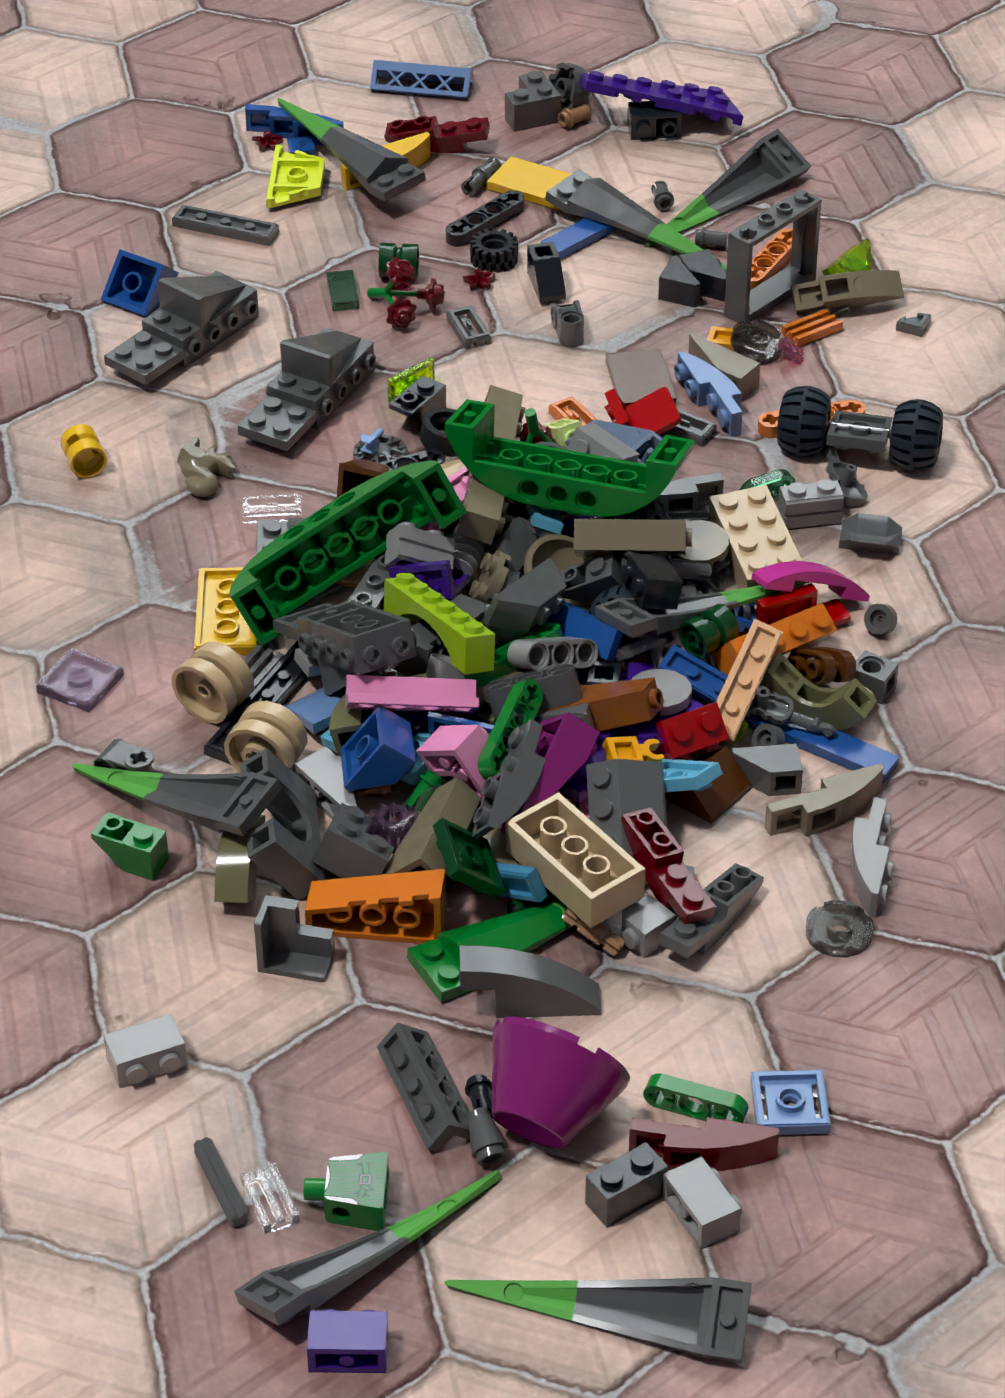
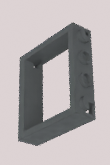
(748, 304)

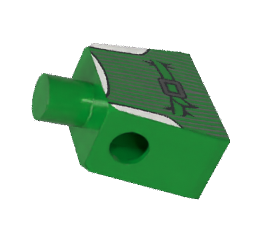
(353, 1190)

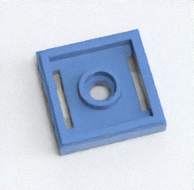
(793, 1086)

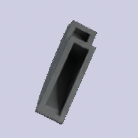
(528, 983)

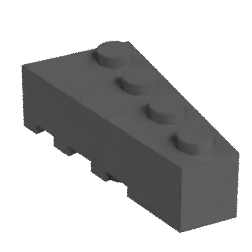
(430, 642)

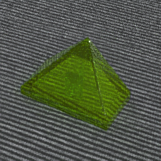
(852, 260)
(404, 379)

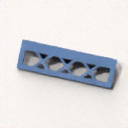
(421, 73)

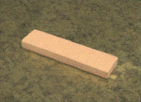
(747, 675)

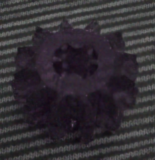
(391, 822)

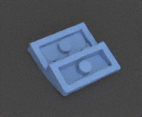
(315, 709)

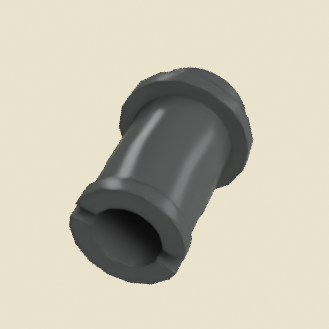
(662, 197)
(711, 238)

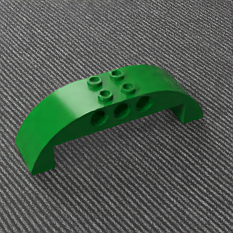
(558, 476)
(339, 541)

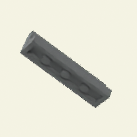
(424, 1085)

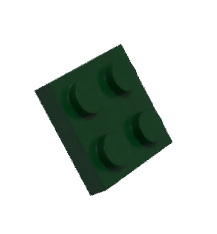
(468, 858)

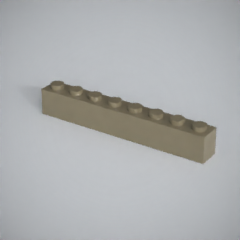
(483, 505)

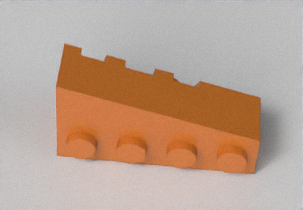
(381, 907)

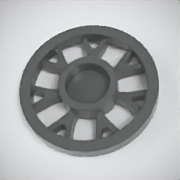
(385, 451)

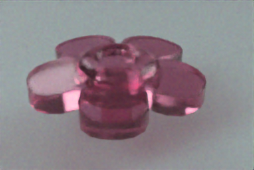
(791, 350)

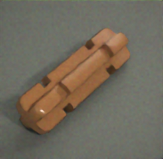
(598, 934)

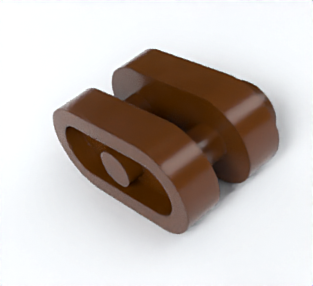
(824, 664)

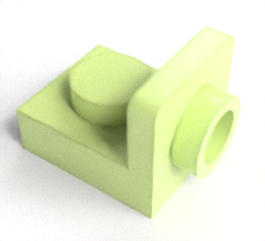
(563, 429)

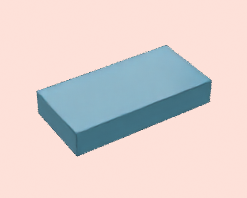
(545, 519)

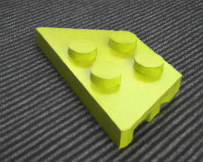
(294, 177)

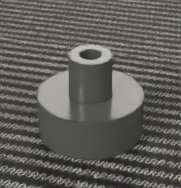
(880, 619)
(768, 735)

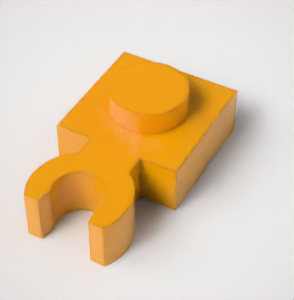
(630, 749)

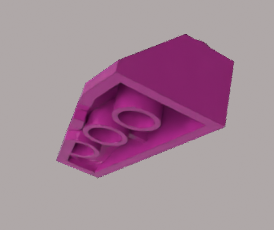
(566, 747)

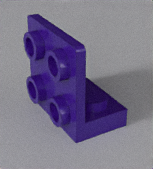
(436, 575)

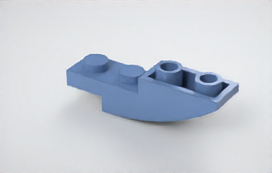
(711, 388)

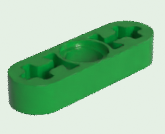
(663, 1089)

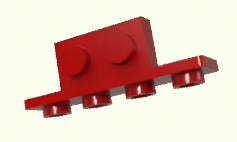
(789, 603)

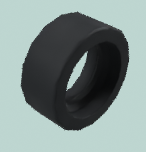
(430, 434)

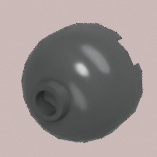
(567, 84)

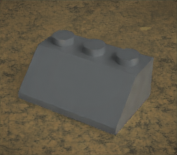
(622, 788)

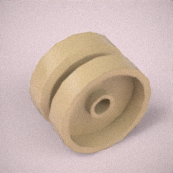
(212, 682)
(269, 727)

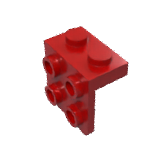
(652, 412)
(692, 732)

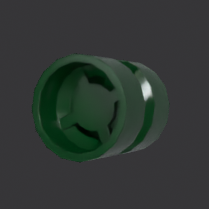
(388, 251)
(709, 631)

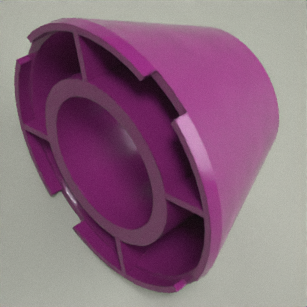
(548, 1083)

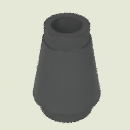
(485, 1138)

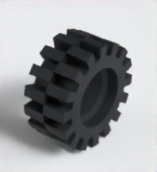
(494, 250)

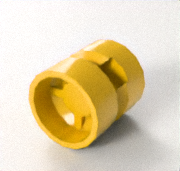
(83, 451)

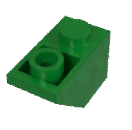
(132, 845)

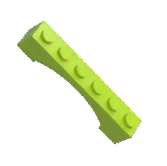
(465, 639)

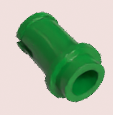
(428, 780)

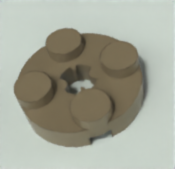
(491, 578)

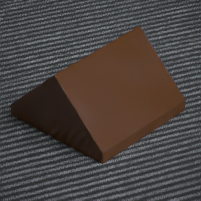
(723, 792)

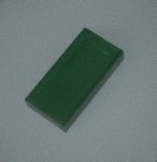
(342, 290)

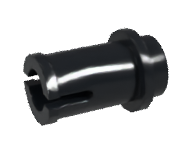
(479, 1091)

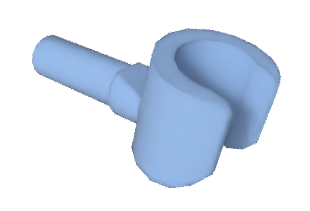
(371, 442)

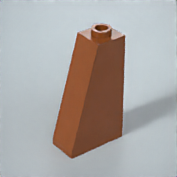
(620, 702)

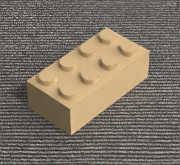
(754, 532)
(575, 859)

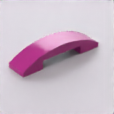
(784, 574)

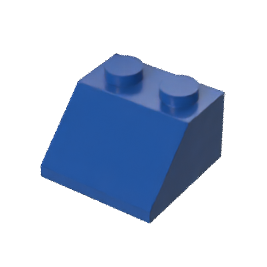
(135, 283)
(378, 751)

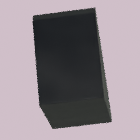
(678, 284)

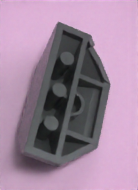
(526, 603)

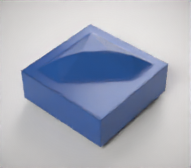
(302, 144)

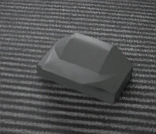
(871, 534)

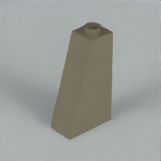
(606, 536)
(418, 849)

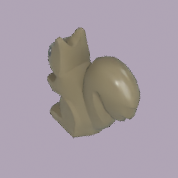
(201, 466)

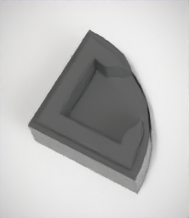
(914, 325)

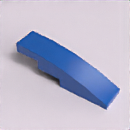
(279, 122)
(581, 624)

